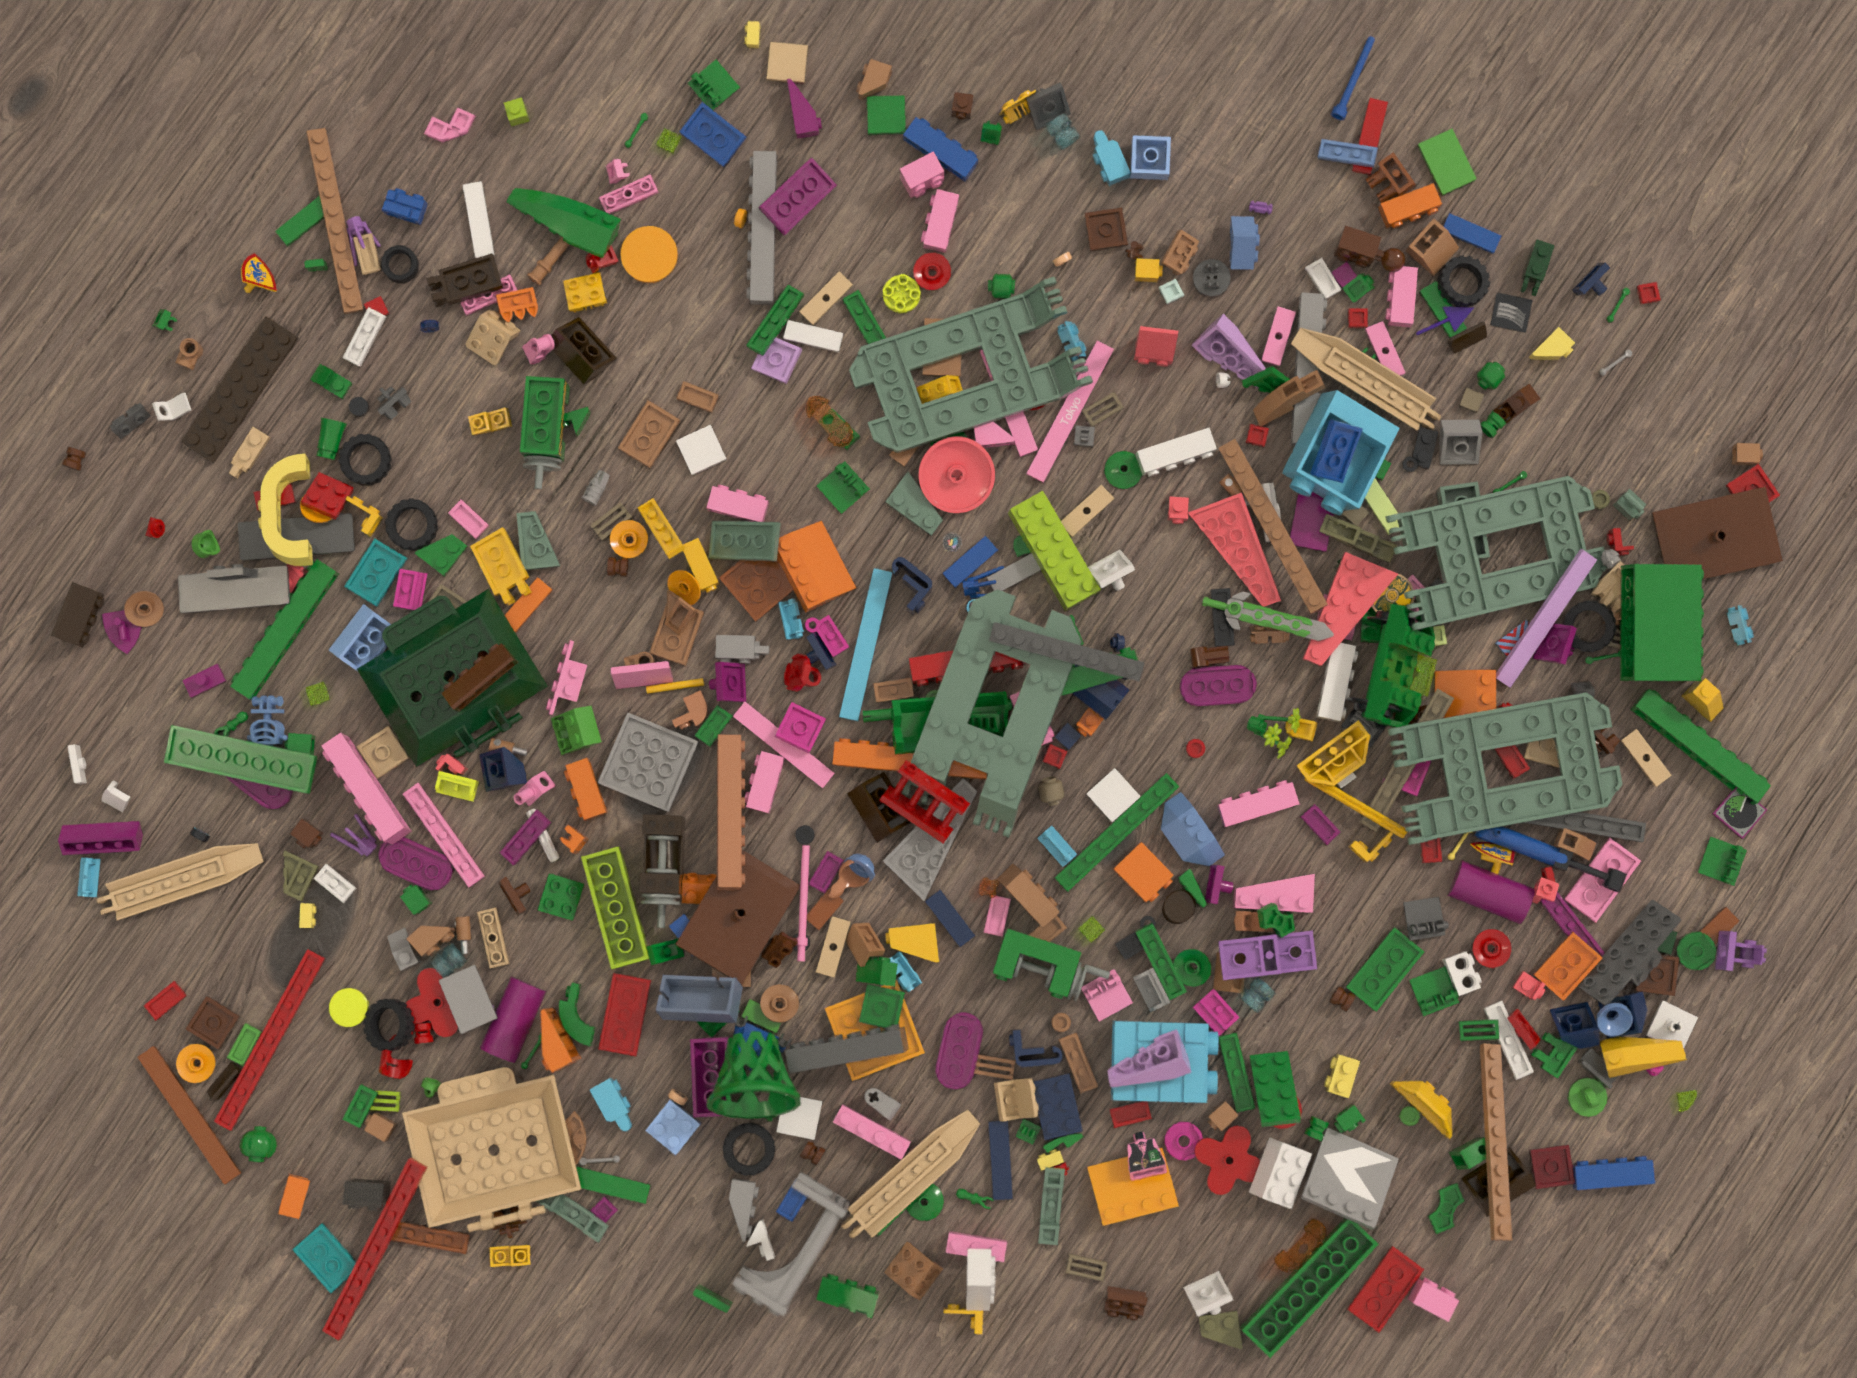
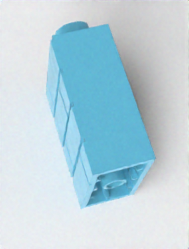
(1366, 461)
(1198, 1043)

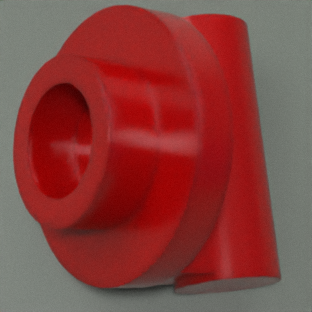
(155, 528)

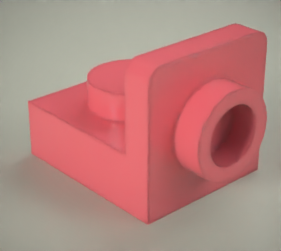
(1178, 509)
(454, 765)
(1545, 890)
(1529, 986)

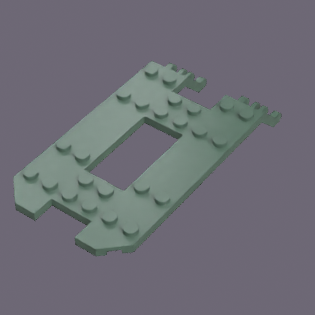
(989, 327)
(1452, 530)
(1459, 745)
(1005, 758)

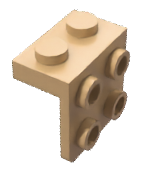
(491, 336)
(1016, 1099)

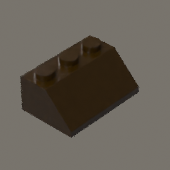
(581, 350)
(78, 615)
(878, 817)
(1519, 1181)

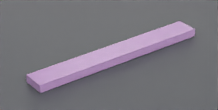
(1545, 618)

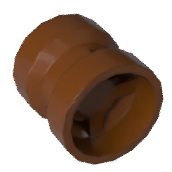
(74, 458)
(619, 567)
(1340, 998)
(812, 1152)

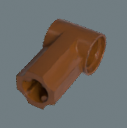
(1206, 656)

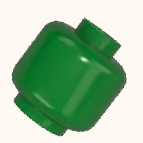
(1001, 286)
(1491, 375)

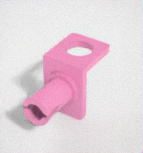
(533, 789)

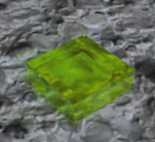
(668, 141)
(317, 693)
(1091, 929)

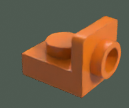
(1088, 723)

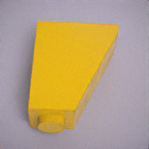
(700, 565)
(1704, 698)
(915, 940)

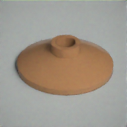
(144, 616)
(781, 994)

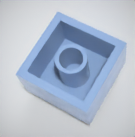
(1150, 157)
(673, 1126)

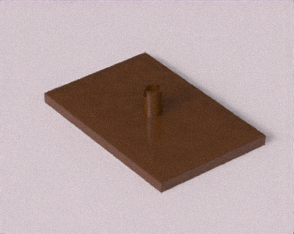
(1742, 519)
(732, 941)

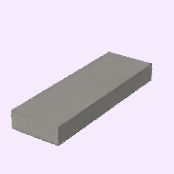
(1014, 573)

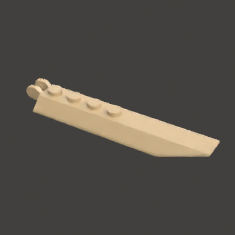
(1367, 377)
(179, 879)
(911, 1175)

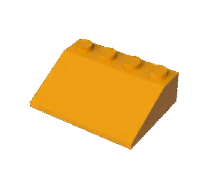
(1125, 1199)

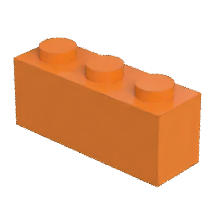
(1410, 206)
(585, 789)

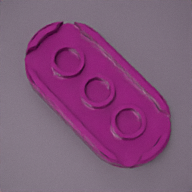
(1218, 685)
(265, 795)
(416, 864)
(959, 1050)

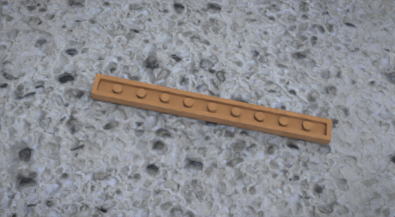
(334, 221)
(1273, 526)
(1495, 1142)

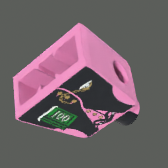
(1145, 1158)

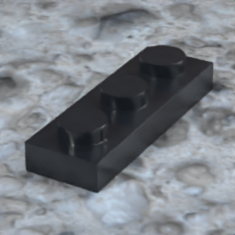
(1222, 630)

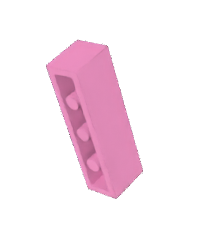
(1257, 804)
(872, 1131)

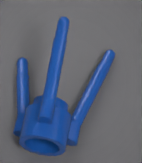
(972, 586)

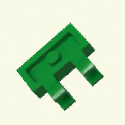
(1558, 1056)

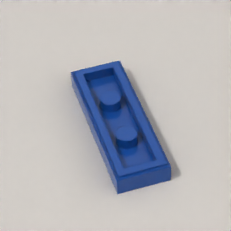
(1472, 233)
(970, 562)

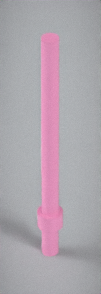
(802, 940)

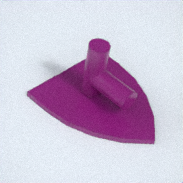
(121, 630)

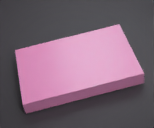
(642, 675)

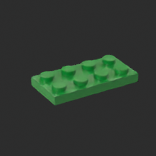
(1384, 969)
(1275, 1089)

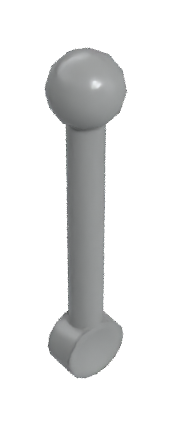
(1628, 353)
(583, 1161)

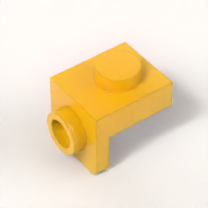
(1305, 731)

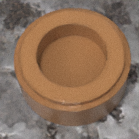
(1061, 1022)

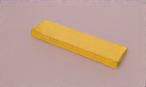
(661, 528)

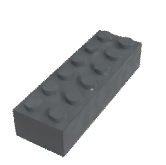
(846, 1049)

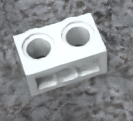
(1456, 975)

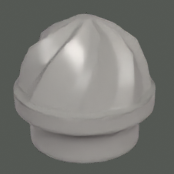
(1610, 558)

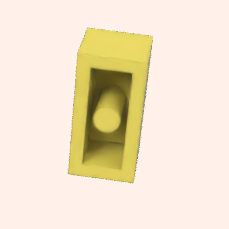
(753, 34)
(307, 915)
(1050, 1160)

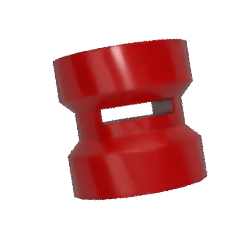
(423, 1037)

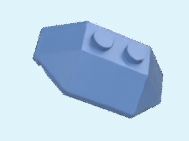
(1189, 832)

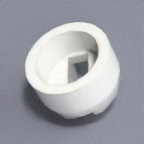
(1221, 380)

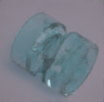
(1063, 132)
(448, 960)
(1257, 994)

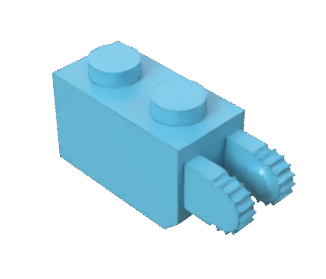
(1110, 159)
(612, 1103)

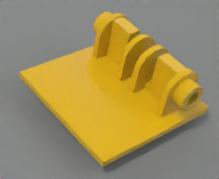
(1007, 109)
(584, 292)

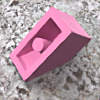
(992, 436)

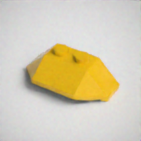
(1337, 757)
(1428, 1103)

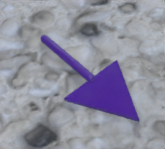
(1454, 315)

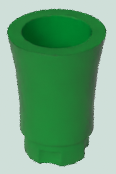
(330, 438)

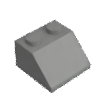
(1460, 441)

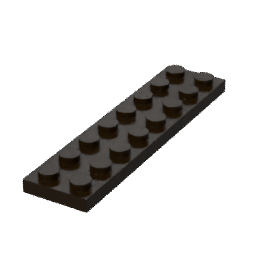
(239, 389)

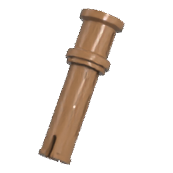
(544, 266)

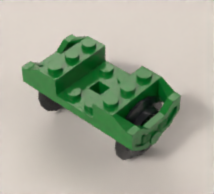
(1394, 667)

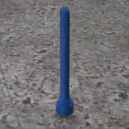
(1339, 111)

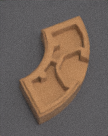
(577, 1135)

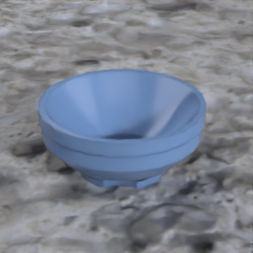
(1616, 1025)

